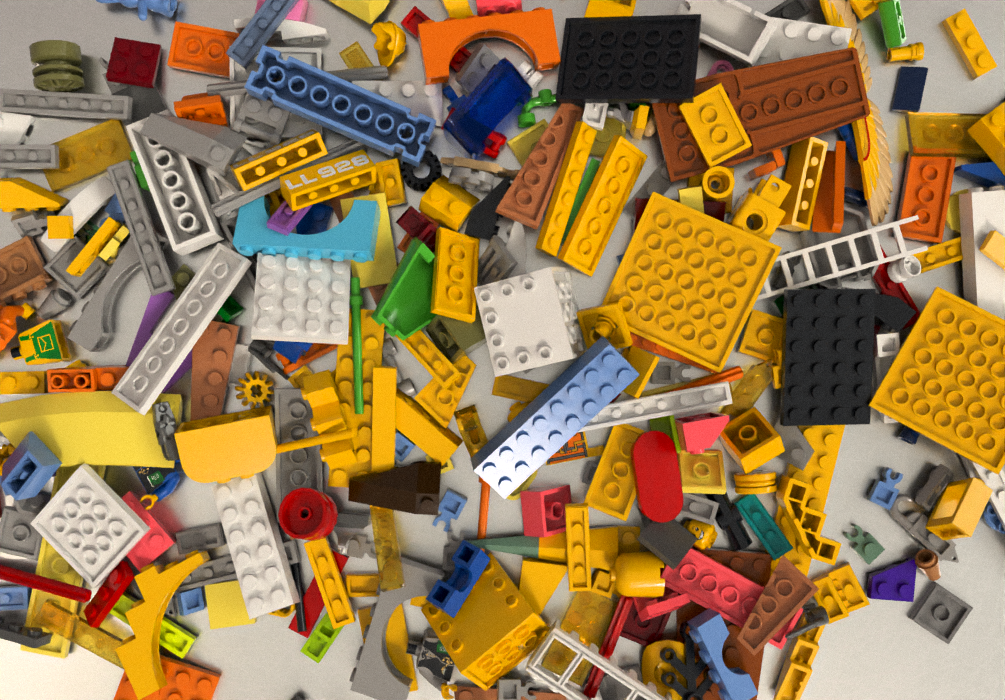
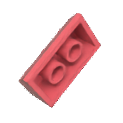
(700, 430)
(155, 541)

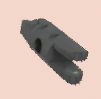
(165, 427)

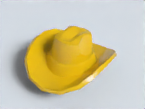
(654, 666)

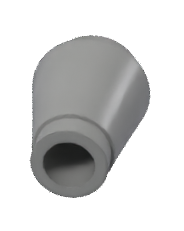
(54, 303)

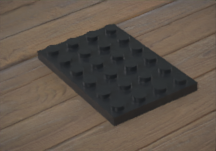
(629, 59)
(827, 356)

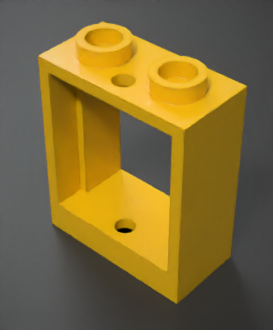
(959, 509)

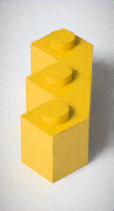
(328, 418)
(806, 521)

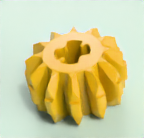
(246, 392)

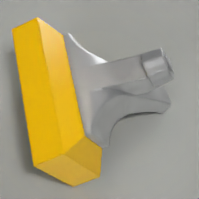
(634, 121)

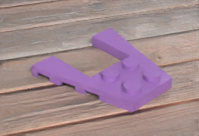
(153, 314)

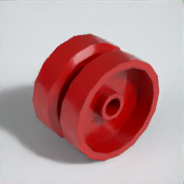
(307, 514)

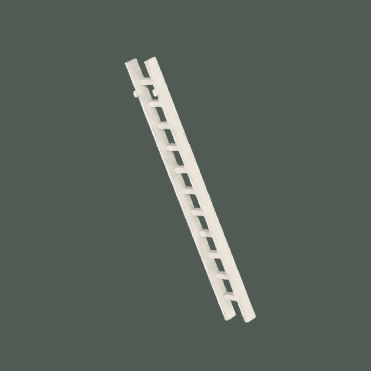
(854, 254)

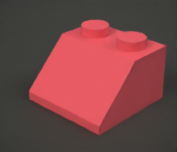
(545, 510)

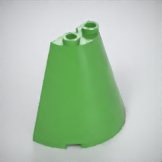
(407, 298)

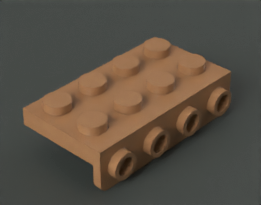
(21, 271)

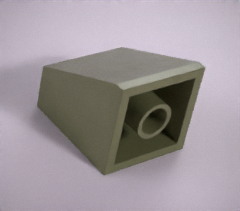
(455, 336)

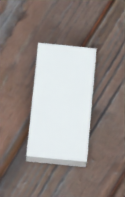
(241, 364)

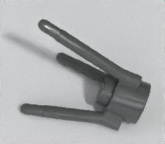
(262, 350)
(815, 617)

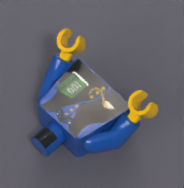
(158, 481)

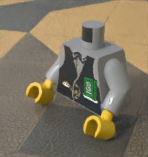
(433, 662)

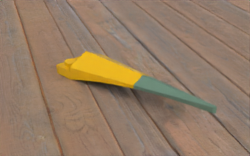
(605, 545)

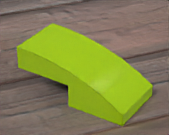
(320, 639)

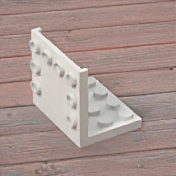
(531, 320)

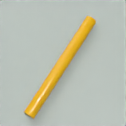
(316, 440)

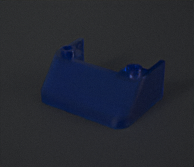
(486, 108)

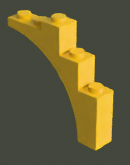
(141, 651)

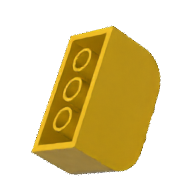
(227, 445)

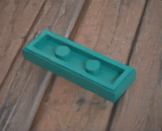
(763, 526)

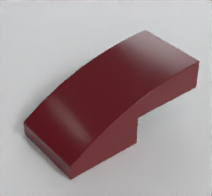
(418, 227)

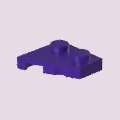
(893, 582)

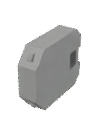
(853, 223)

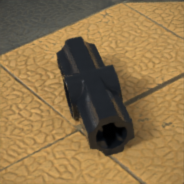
(730, 521)

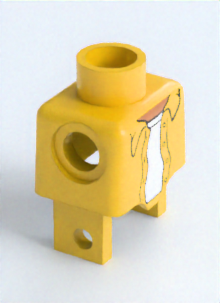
(761, 207)

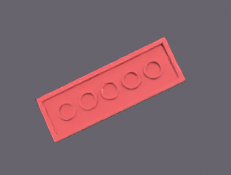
(720, 590)

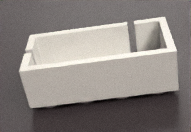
(731, 28)

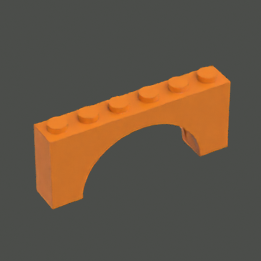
(529, 30)

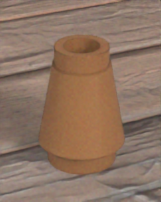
(928, 563)

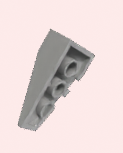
(202, 142)

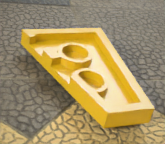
(442, 402)

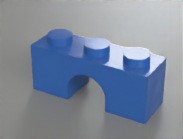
(469, 565)

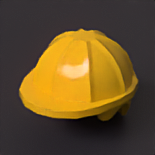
(389, 41)

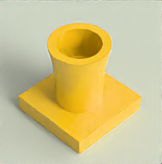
(723, 181)

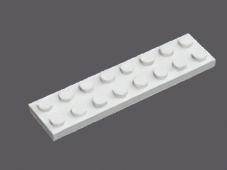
(181, 328)

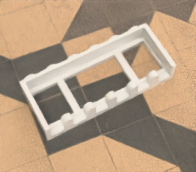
(590, 653)

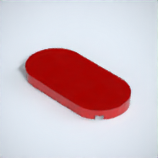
(657, 476)

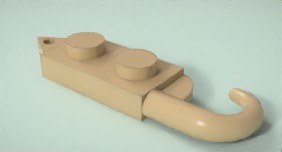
(477, 165)

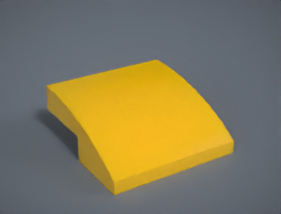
(839, 592)

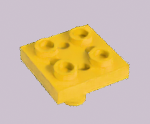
(605, 325)

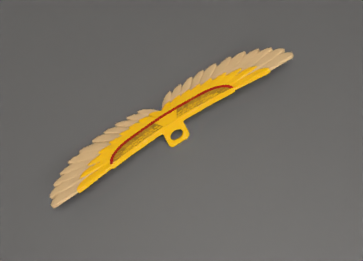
(868, 131)

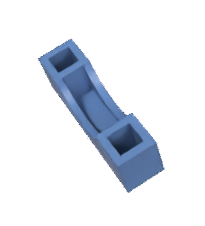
(710, 634)

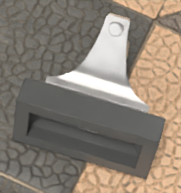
(347, 526)

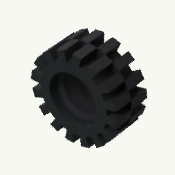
(422, 183)

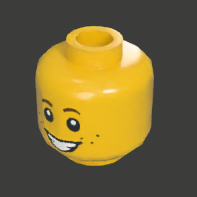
(704, 532)

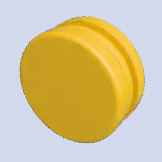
(755, 482)

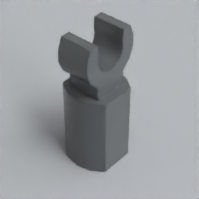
(779, 281)

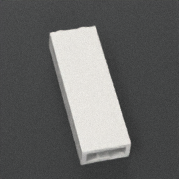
(981, 276)

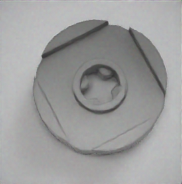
(471, 179)

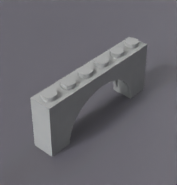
(375, 672)

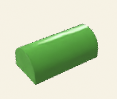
(892, 23)

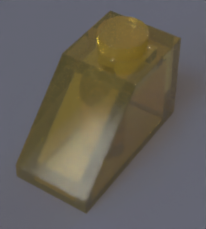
(471, 429)

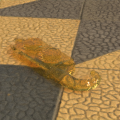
(749, 389)

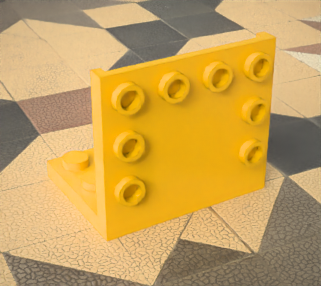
(491, 628)

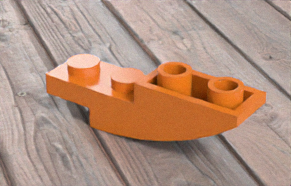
(85, 378)

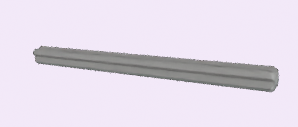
(349, 75)
(243, 197)

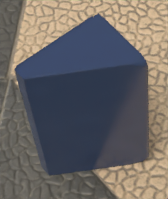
(909, 89)

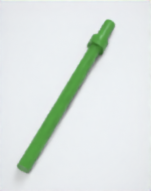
(356, 302)

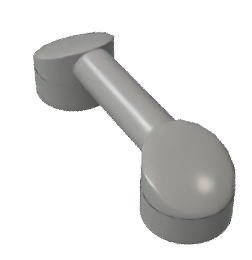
(388, 351)

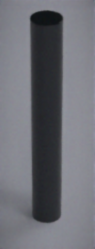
(299, 607)

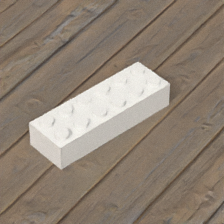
(176, 192)
(255, 545)

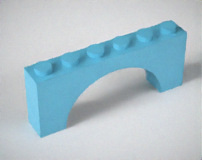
(351, 239)

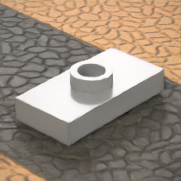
(199, 538)

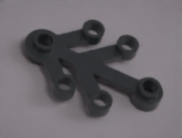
(689, 670)

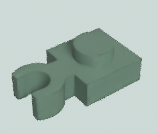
(865, 545)

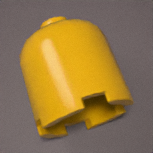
(638, 574)

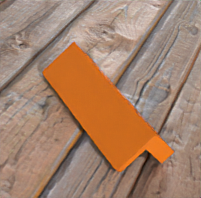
(829, 204)

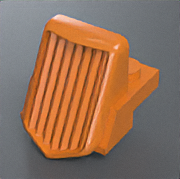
(202, 108)

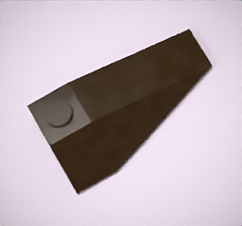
(403, 489)

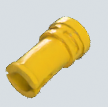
(910, 52)

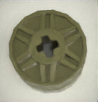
(57, 66)

